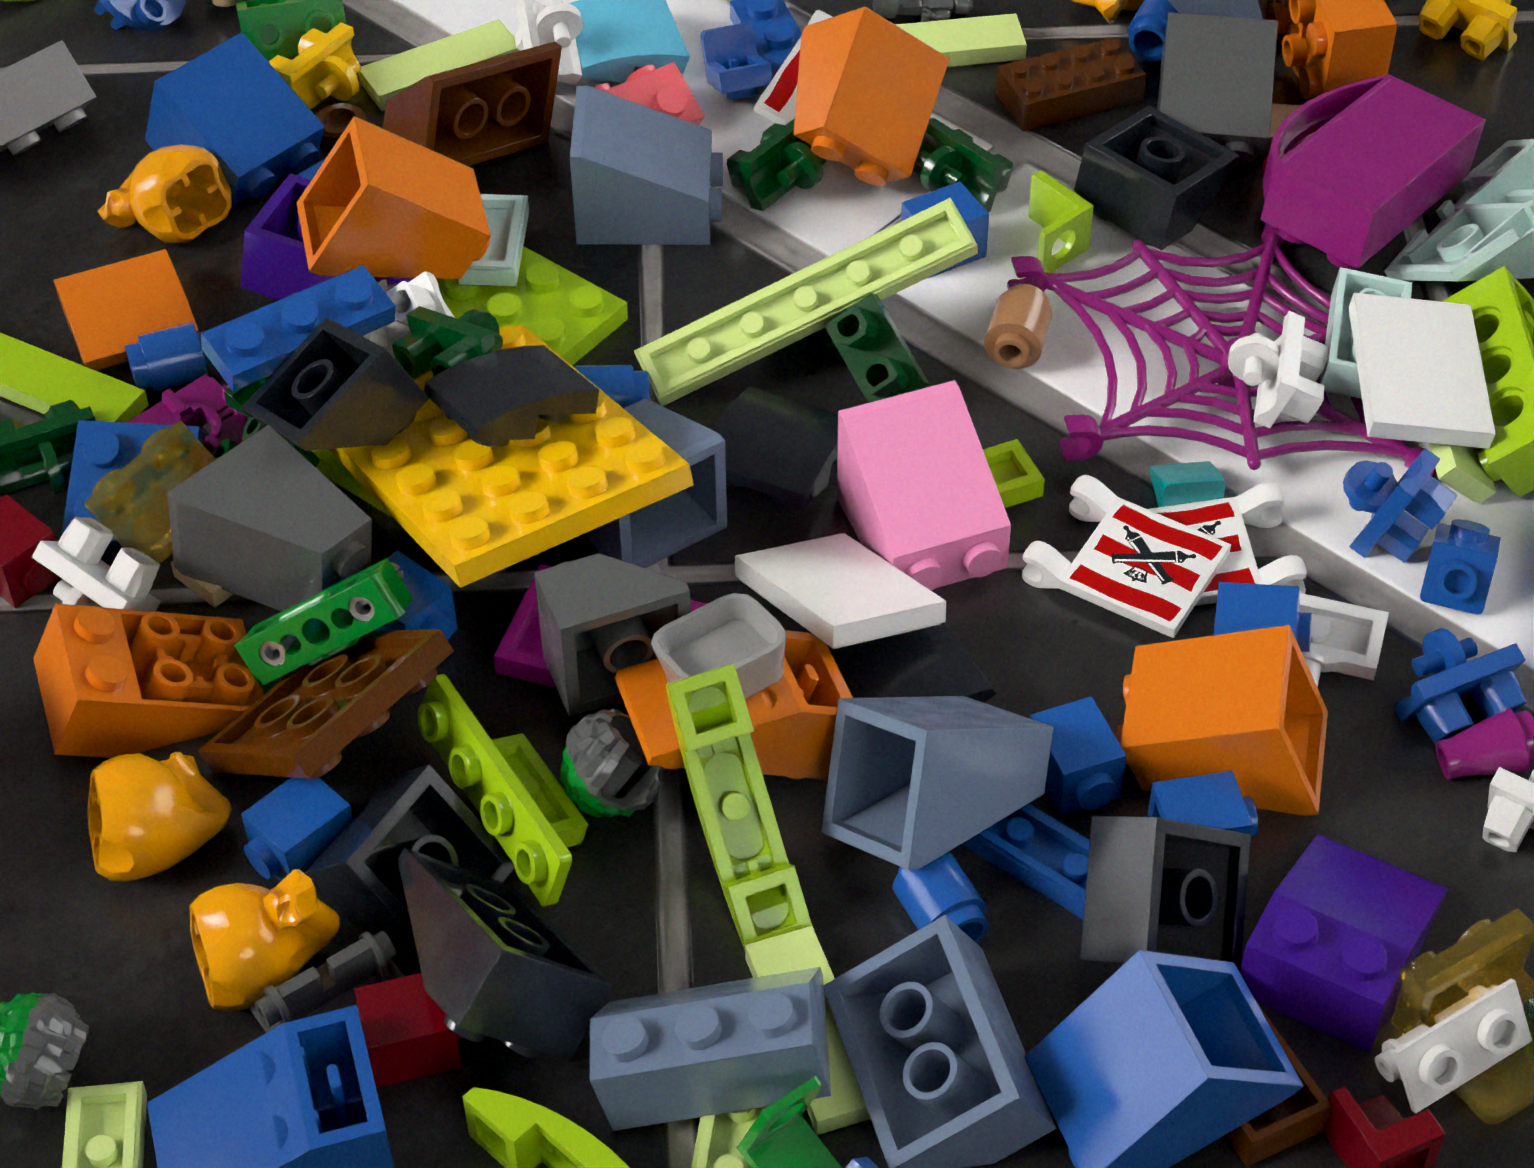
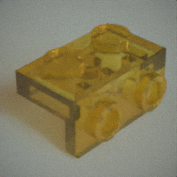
(135, 498)

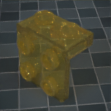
(1485, 957)

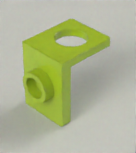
(1062, 216)

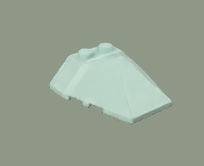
(1484, 228)

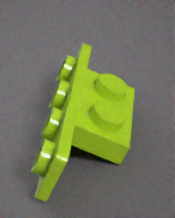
(508, 788)

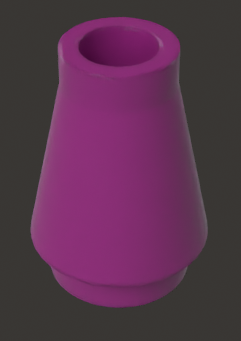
(1496, 742)

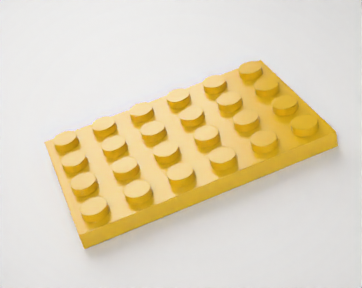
(499, 505)

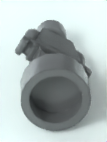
(927, 9)

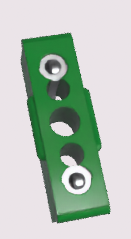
(325, 622)

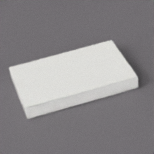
(1420, 371)
(840, 590)

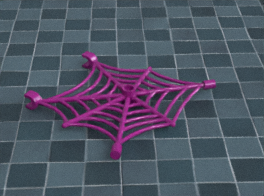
(1083, 429)

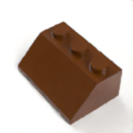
(480, 107)

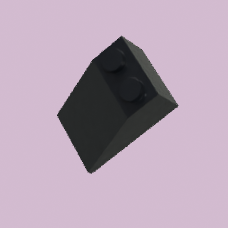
(497, 961)

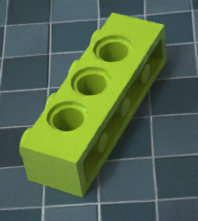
(1506, 345)

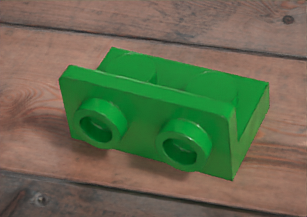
(279, 24)

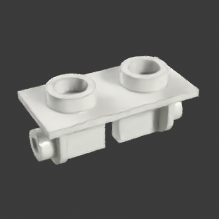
(1459, 1046)

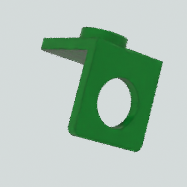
(783, 1136)

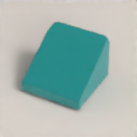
(1186, 483)

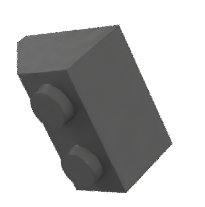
(599, 620)

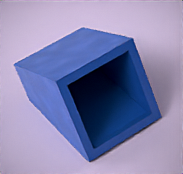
(237, 112)
(1160, 1063)

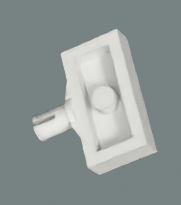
(1343, 637)

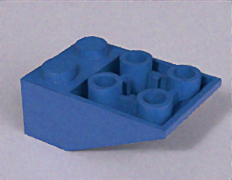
(279, 1102)

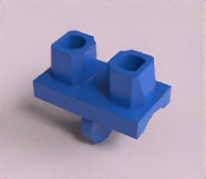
(1375, 490)
(1438, 697)

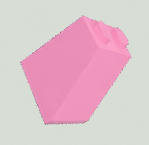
(922, 486)

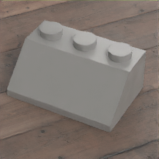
(39, 94)

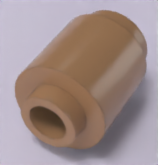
(1018, 327)

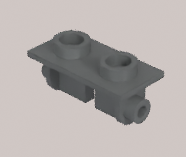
(329, 985)

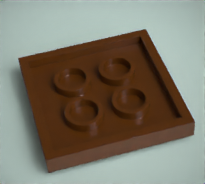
(325, 706)

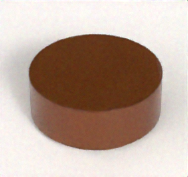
(336, 119)

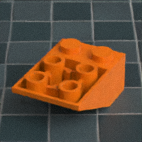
(1334, 41)
(139, 678)
(789, 718)

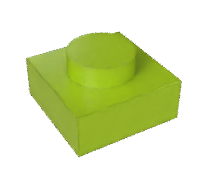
(1014, 473)

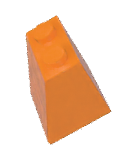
(866, 94)
(391, 209)
(1228, 707)

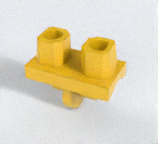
(1484, 23)
(322, 67)

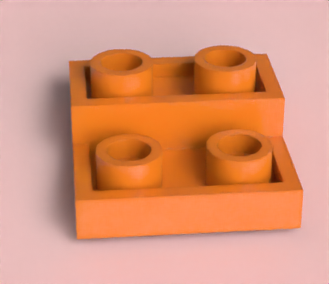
(118, 303)

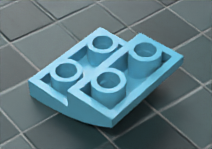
(627, 36)

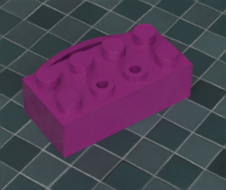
(1367, 169)

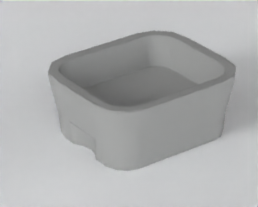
(724, 633)

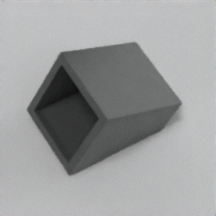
(1220, 79)
(267, 525)

